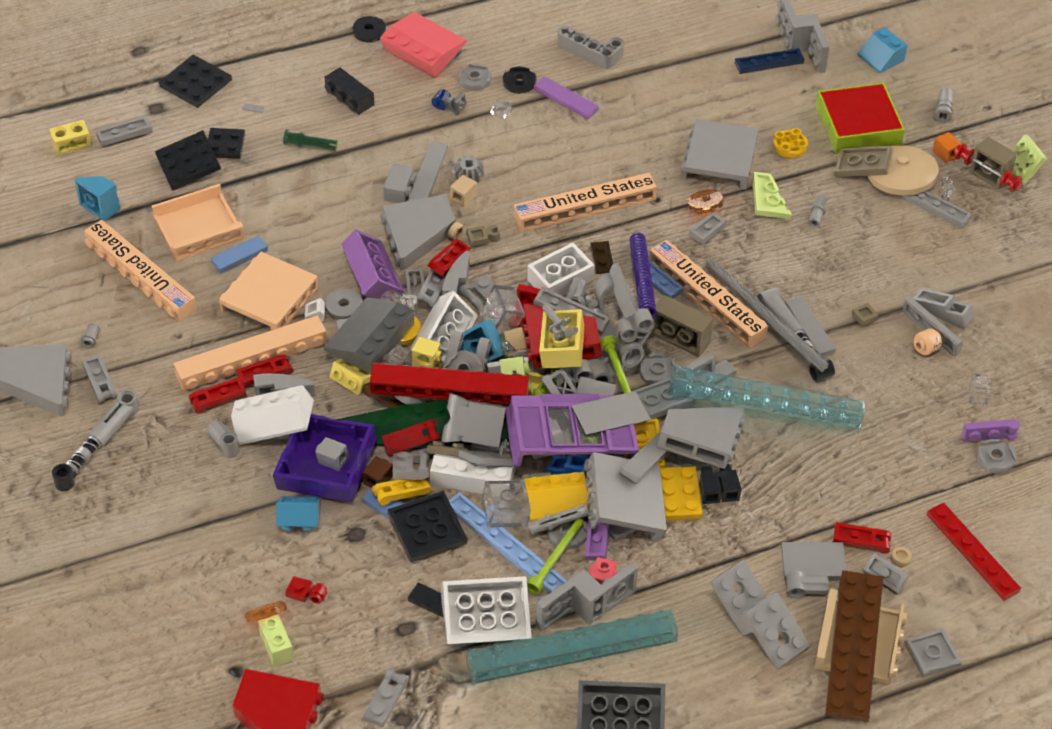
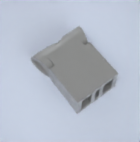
(473, 421)

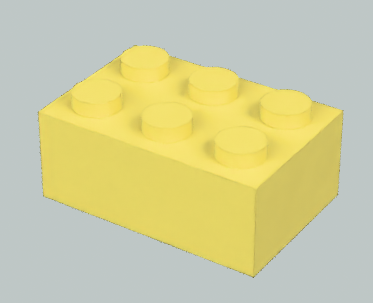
(563, 351)

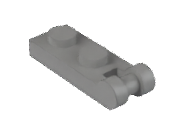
(432, 287)
(99, 378)
(385, 698)

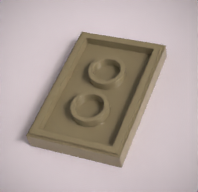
(863, 161)

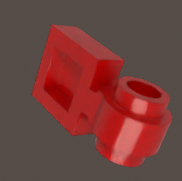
(301, 589)

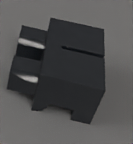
(719, 485)

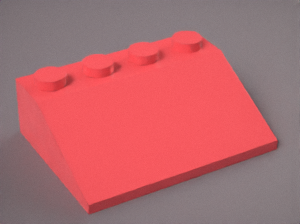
(422, 43)

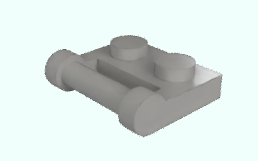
(481, 287)
(404, 462)

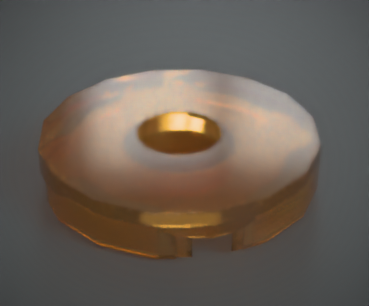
(705, 201)
(267, 611)

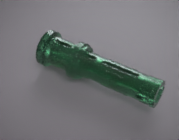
(301, 139)

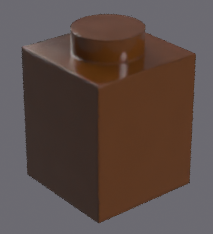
(377, 472)

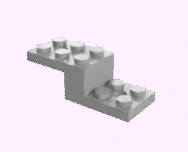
(803, 33)
(586, 596)
(759, 613)

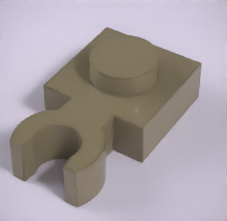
(481, 236)

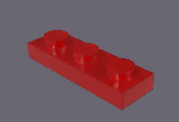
(445, 259)

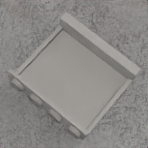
(720, 151)
(620, 500)

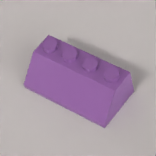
(370, 265)

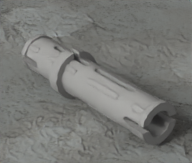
(551, 521)

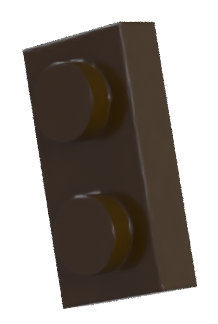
(601, 256)

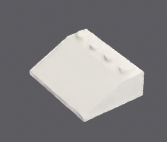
(486, 610)

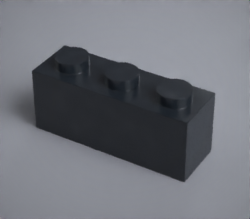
(349, 90)

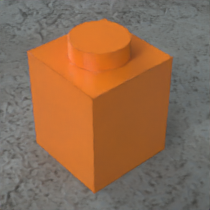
(944, 147)

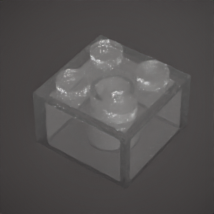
(503, 308)
(506, 504)

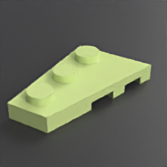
(766, 197)

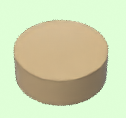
(455, 230)
(901, 557)

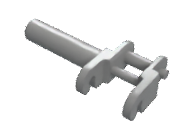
(559, 324)
(501, 449)

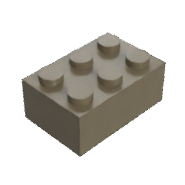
(682, 326)

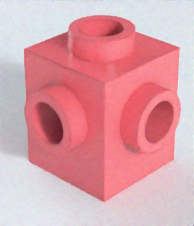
(603, 569)

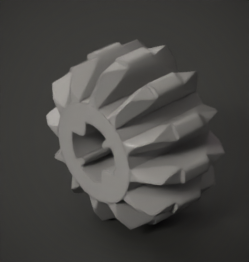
(469, 167)

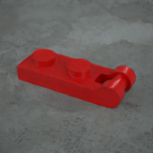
(265, 367)
(217, 394)
(410, 437)
(862, 537)

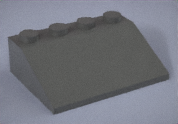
(371, 332)
(620, 705)

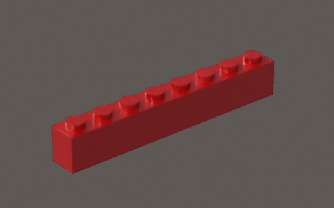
(439, 382)

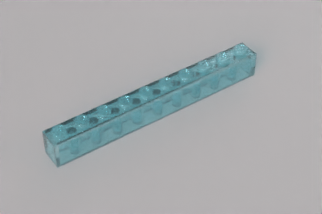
(766, 397)
(571, 646)

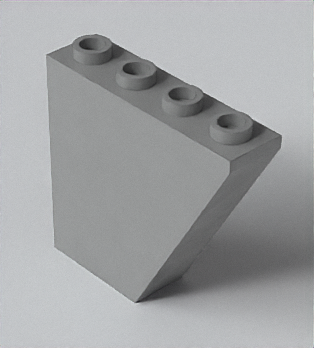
(416, 227)
(37, 375)
(703, 433)

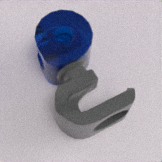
(443, 99)

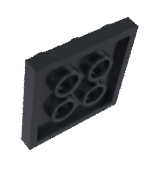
(195, 81)
(187, 160)
(427, 526)

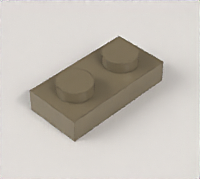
(439, 447)

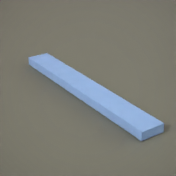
(503, 542)

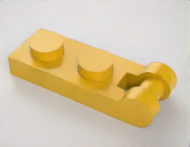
(400, 489)

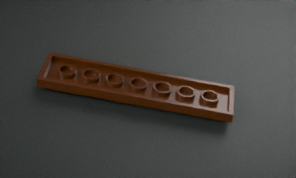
(854, 646)

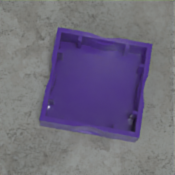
(299, 467)

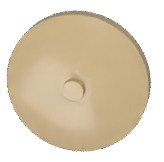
(909, 172)

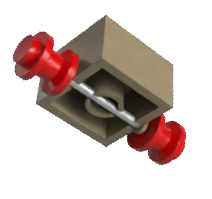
(991, 163)

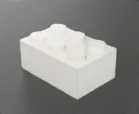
(559, 269)

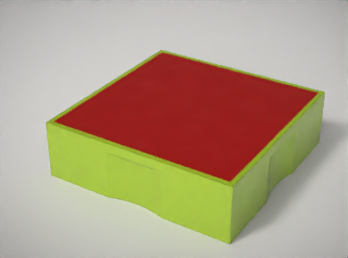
(860, 117)

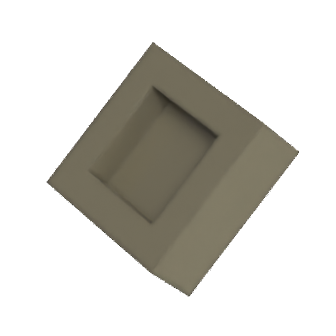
(865, 314)

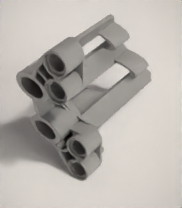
(629, 333)

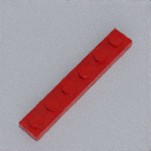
(973, 551)

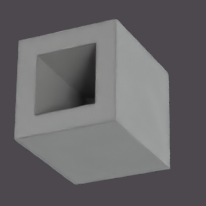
(332, 454)

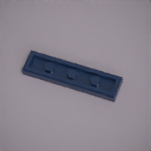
(769, 61)

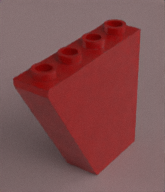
(534, 317)
(276, 701)

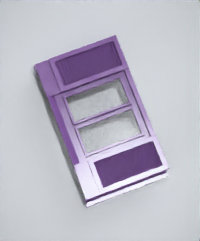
(551, 427)

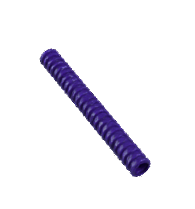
(642, 273)

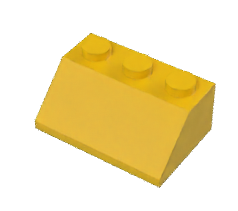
(556, 493)

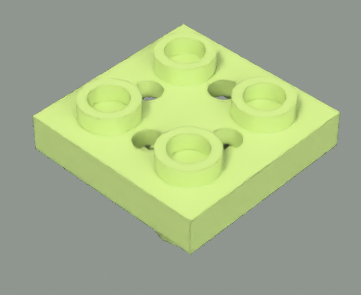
(1027, 163)

